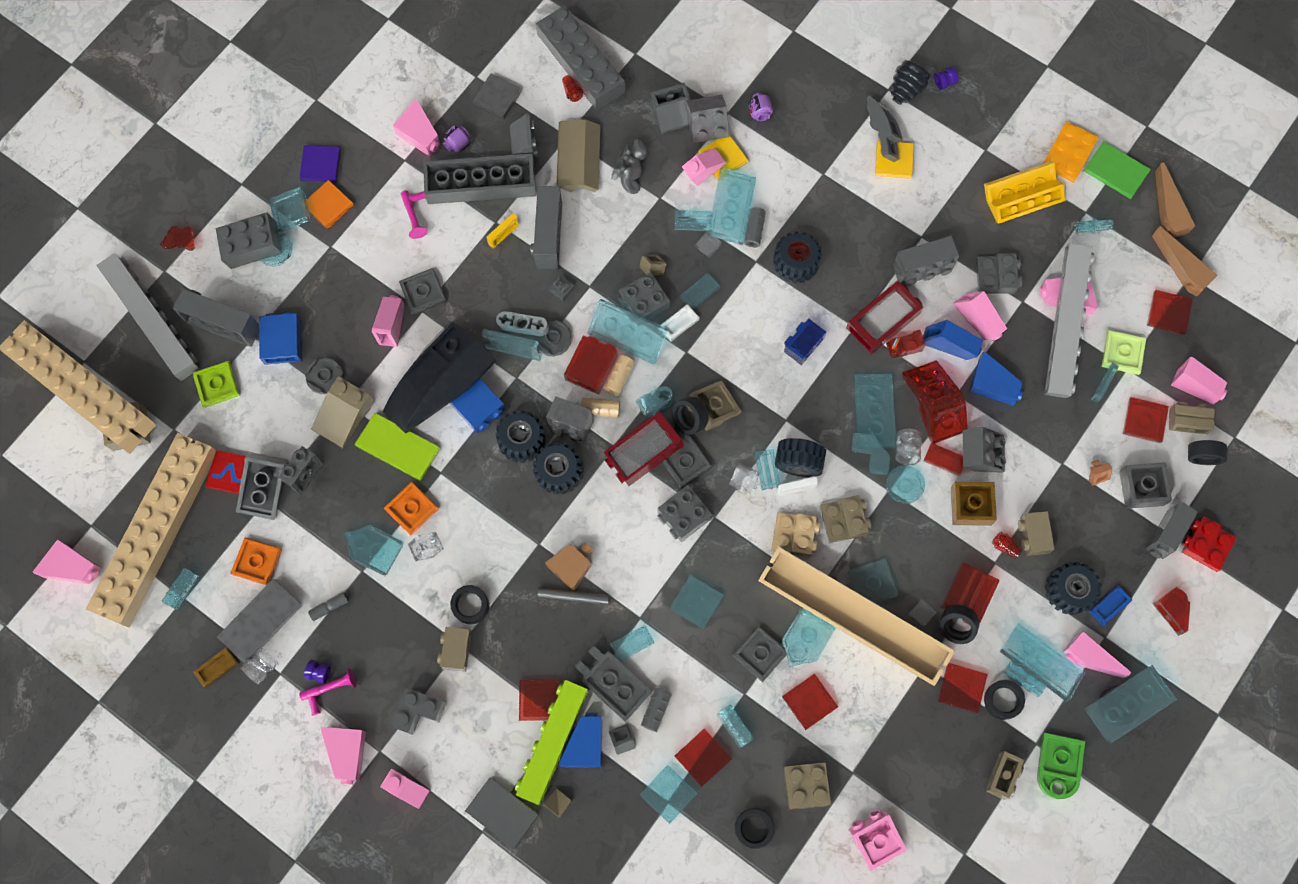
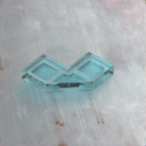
(879, 457)

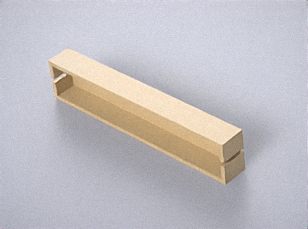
(77, 386)
(152, 530)
(856, 616)

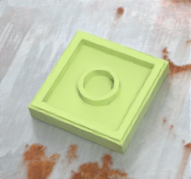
(1124, 351)

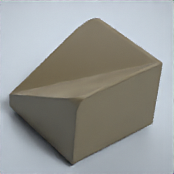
(653, 263)
(557, 803)

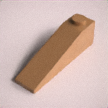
(1172, 210)
(1188, 268)

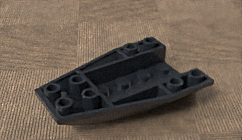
(437, 377)

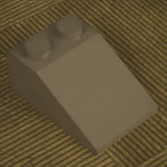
(342, 412)

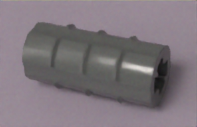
(754, 227)
(656, 709)

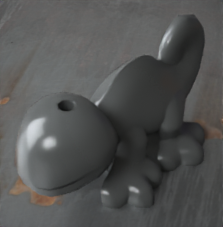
(629, 166)

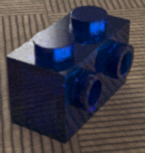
(805, 341)

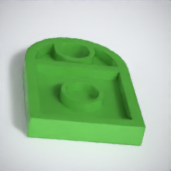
(1061, 763)

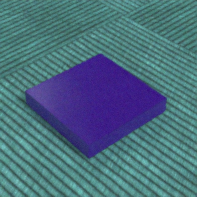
(320, 163)

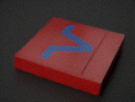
(226, 472)

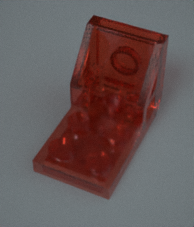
(939, 401)

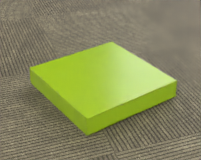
(216, 384)

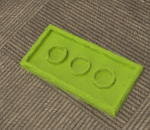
(401, 450)

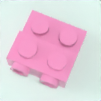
(877, 838)

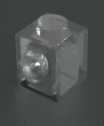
(745, 479)
(425, 546)

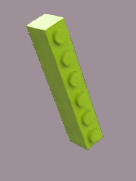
(552, 742)

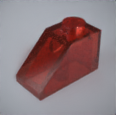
(1175, 609)

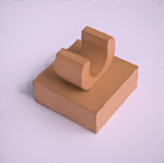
(1099, 473)

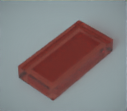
(944, 459)

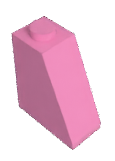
(416, 129)
(1050, 289)
(981, 315)
(388, 321)
(1199, 381)
(67, 565)
(345, 752)

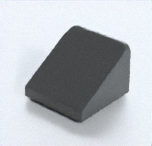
(622, 739)

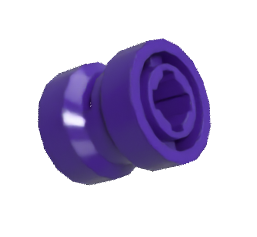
(946, 78)
(317, 671)

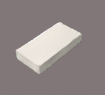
(680, 322)
(797, 486)

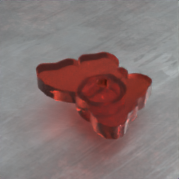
(172, 238)

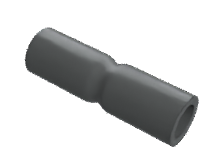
(324, 608)

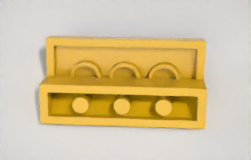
(1024, 192)

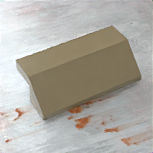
(578, 155)

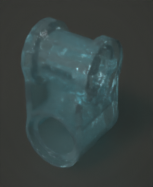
(653, 403)

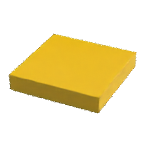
(729, 152)
(899, 169)

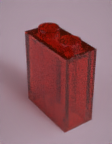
(591, 364)
(972, 589)

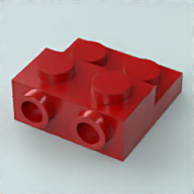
(1208, 543)

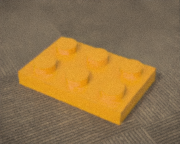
(1071, 151)

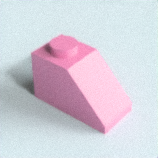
(703, 165)
(404, 788)

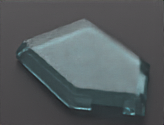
(373, 548)
(806, 638)

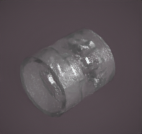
(908, 446)
(259, 665)

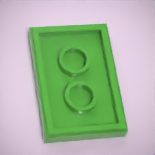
(1117, 170)

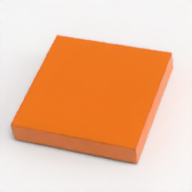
(328, 204)
(411, 508)
(256, 561)

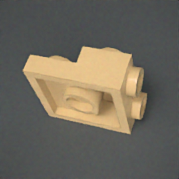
(795, 534)

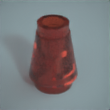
(572, 89)
(1005, 544)

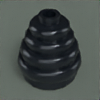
(908, 81)

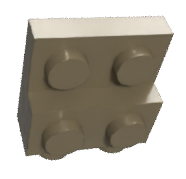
(718, 403)
(845, 519)

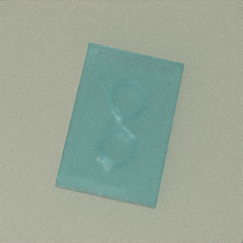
(511, 344)

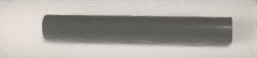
(573, 596)

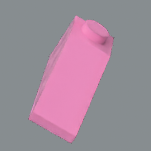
(1089, 654)

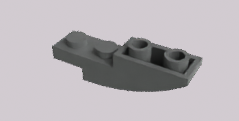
(885, 123)

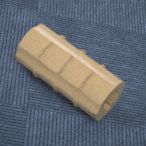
(619, 375)
(602, 407)

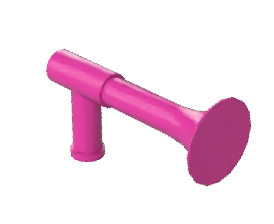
(417, 231)
(348, 679)

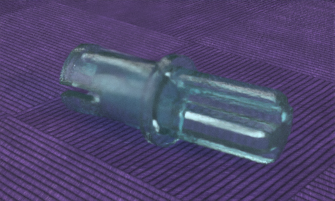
(1093, 226)

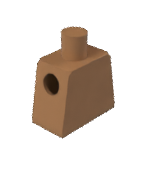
(571, 564)

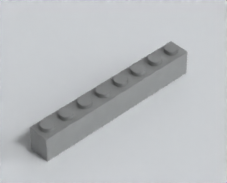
(148, 317)
(1068, 320)

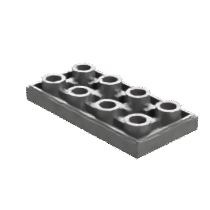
(259, 620)

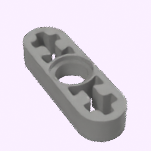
(516, 318)

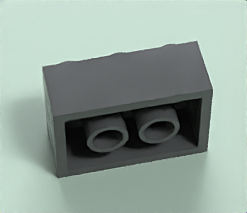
(248, 240)
(925, 261)

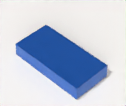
(1110, 605)

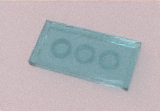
(731, 206)
(627, 331)
(875, 407)
(1042, 662)
(1130, 704)

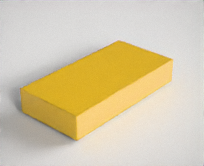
(503, 230)

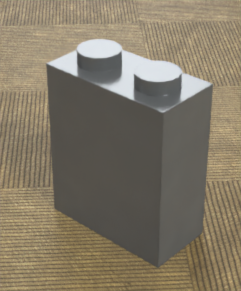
(1171, 530)

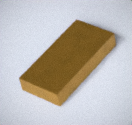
(216, 667)

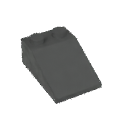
(261, 486)

